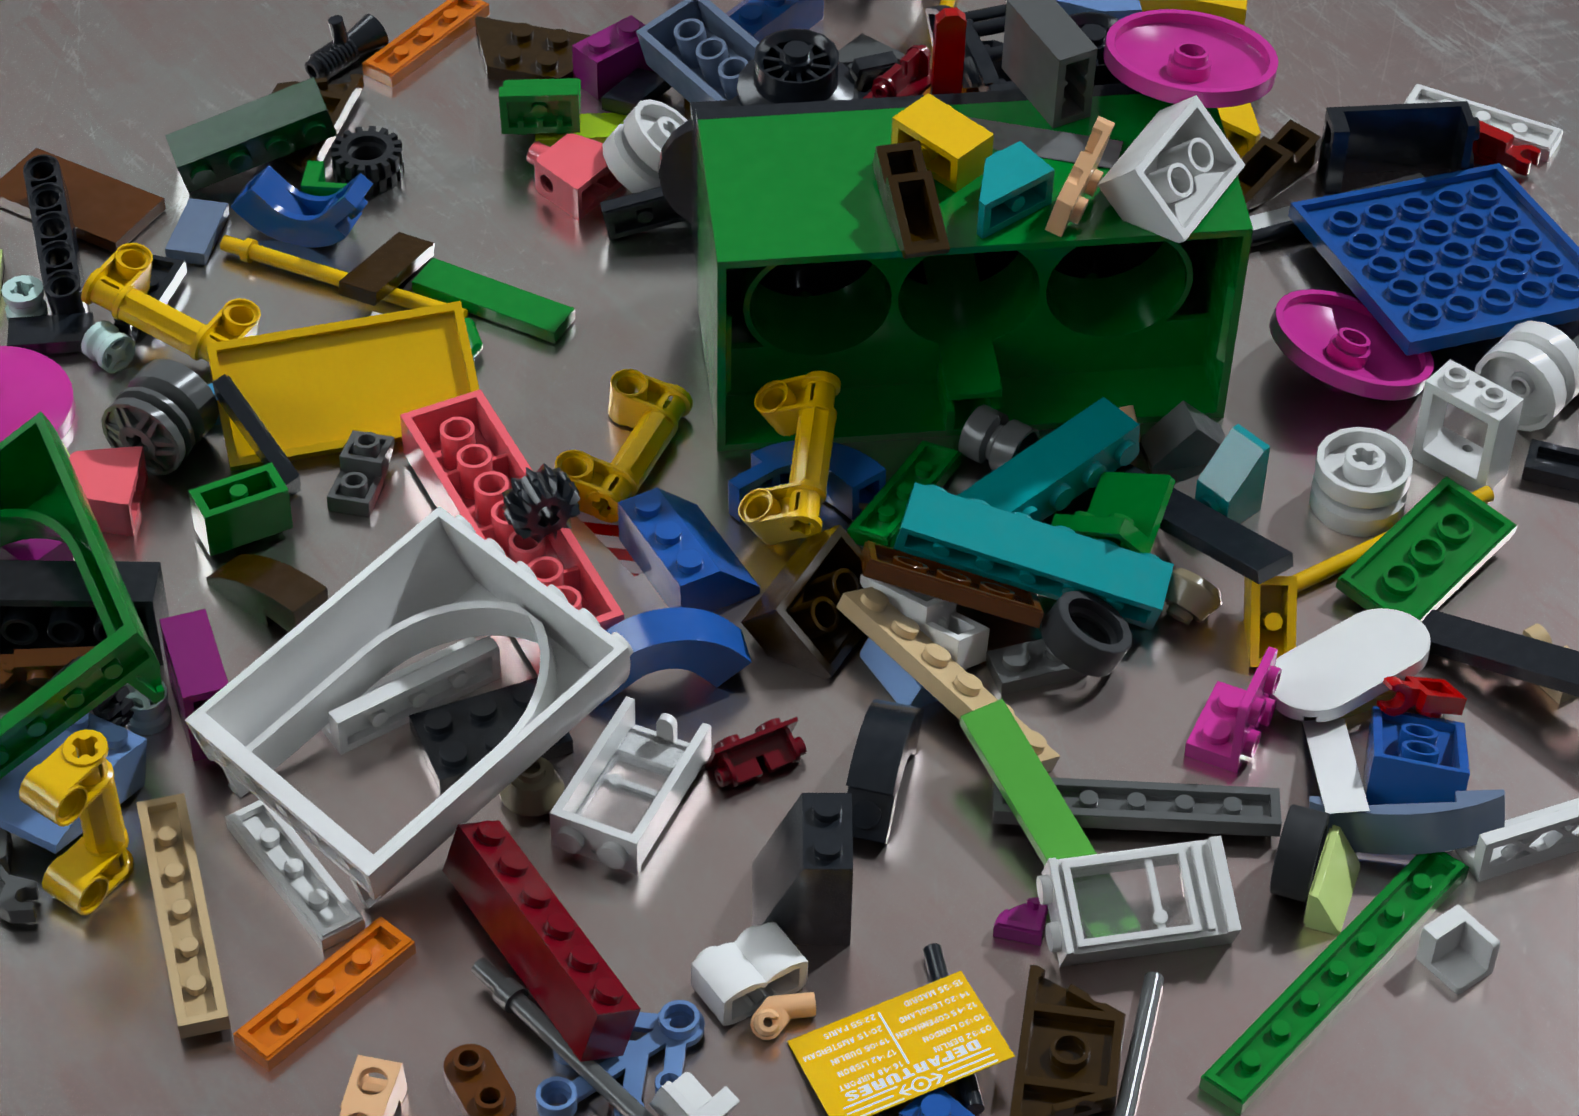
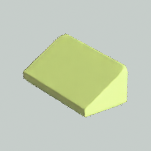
(1332, 884)

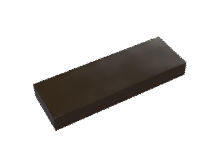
(386, 268)

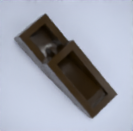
(1278, 163)
(910, 199)
(269, 589)

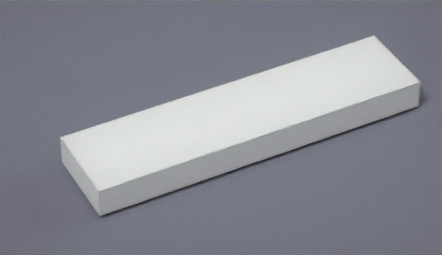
(1525, 130)
(295, 874)

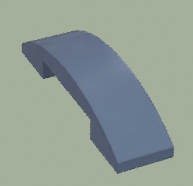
(1421, 826)

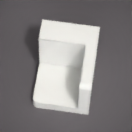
(1458, 949)
(690, 1098)

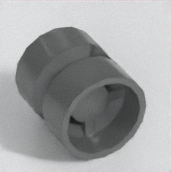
(994, 438)

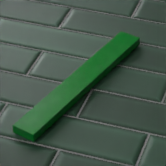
(1332, 980)

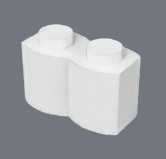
(743, 973)

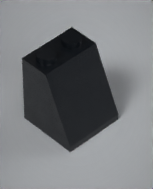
(807, 872)

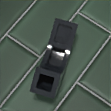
(877, 766)

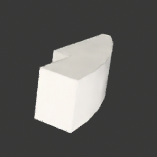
(939, 621)

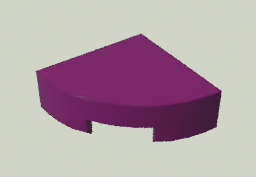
(1023, 923)

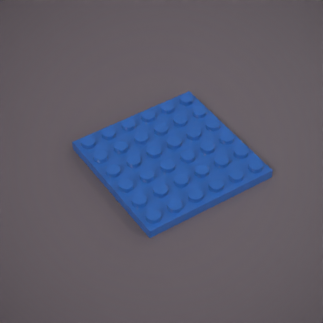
(1447, 256)

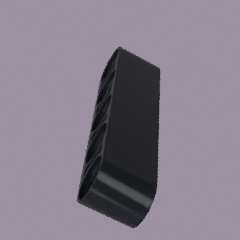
(54, 235)

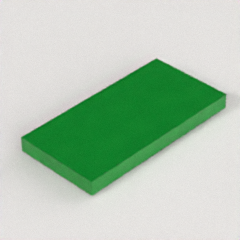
(1427, 552)

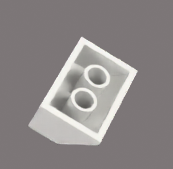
(1172, 171)

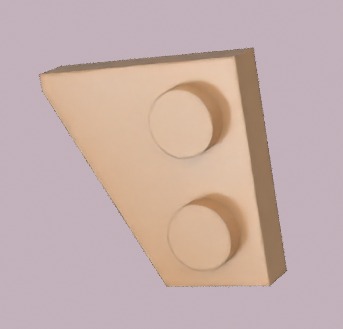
(1081, 180)

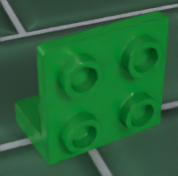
(540, 106)
(1123, 510)

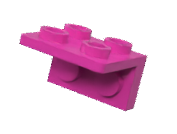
(1233, 716)

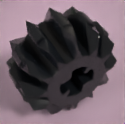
(541, 503)

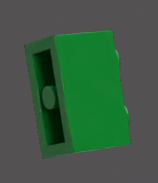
(241, 509)

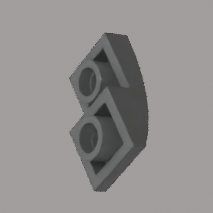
(361, 473)

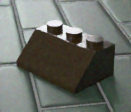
(798, 610)

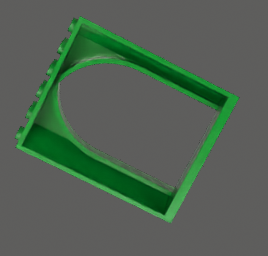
(47, 502)

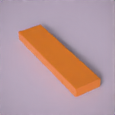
(424, 40)
(324, 993)

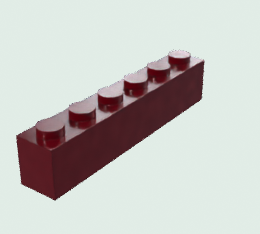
(541, 941)

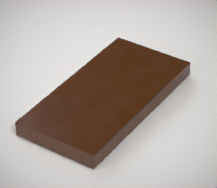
(102, 207)
(950, 584)

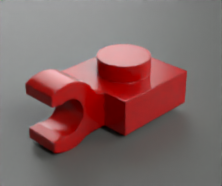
(1497, 147)
(1429, 695)

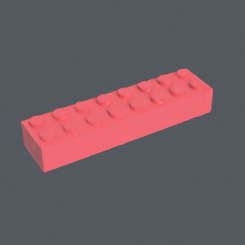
(465, 466)

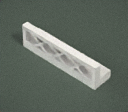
(414, 689)
(1525, 841)

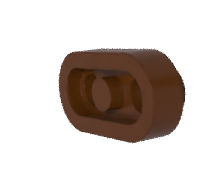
(478, 1083)

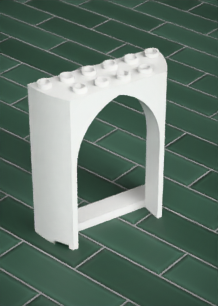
(418, 594)

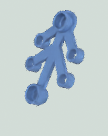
(634, 1062)

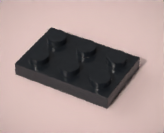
(466, 730)

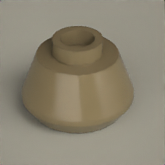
(1191, 597)
(534, 790)

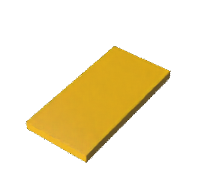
(343, 377)

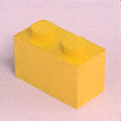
(949, 141)

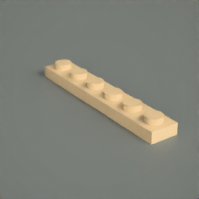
(927, 661)
(183, 916)

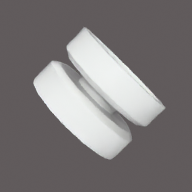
(636, 146)
(1537, 366)
(1360, 481)

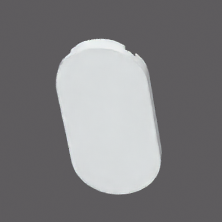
(1349, 664)

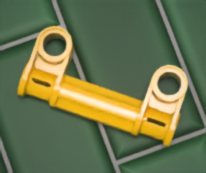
(123, 287)
(635, 403)
(809, 412)
(82, 788)

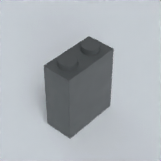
(1049, 60)

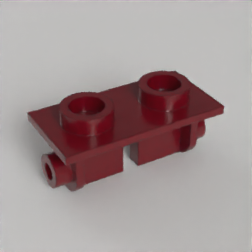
(908, 78)
(739, 757)

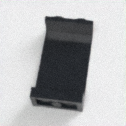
(1395, 140)

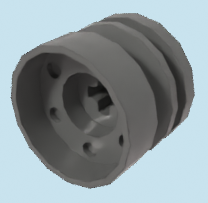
(164, 412)

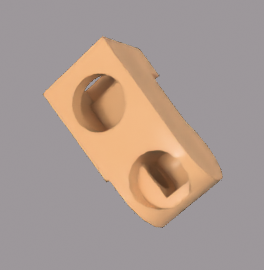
(374, 1095)

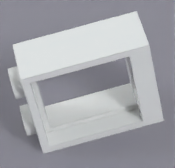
(1454, 454)

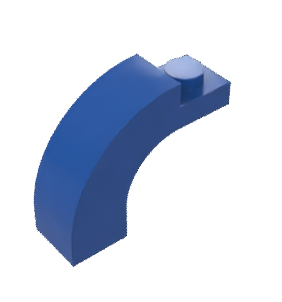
(298, 217)
(851, 477)
(682, 640)

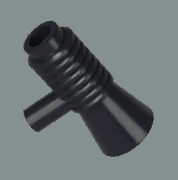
(346, 47)

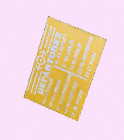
(900, 1048)

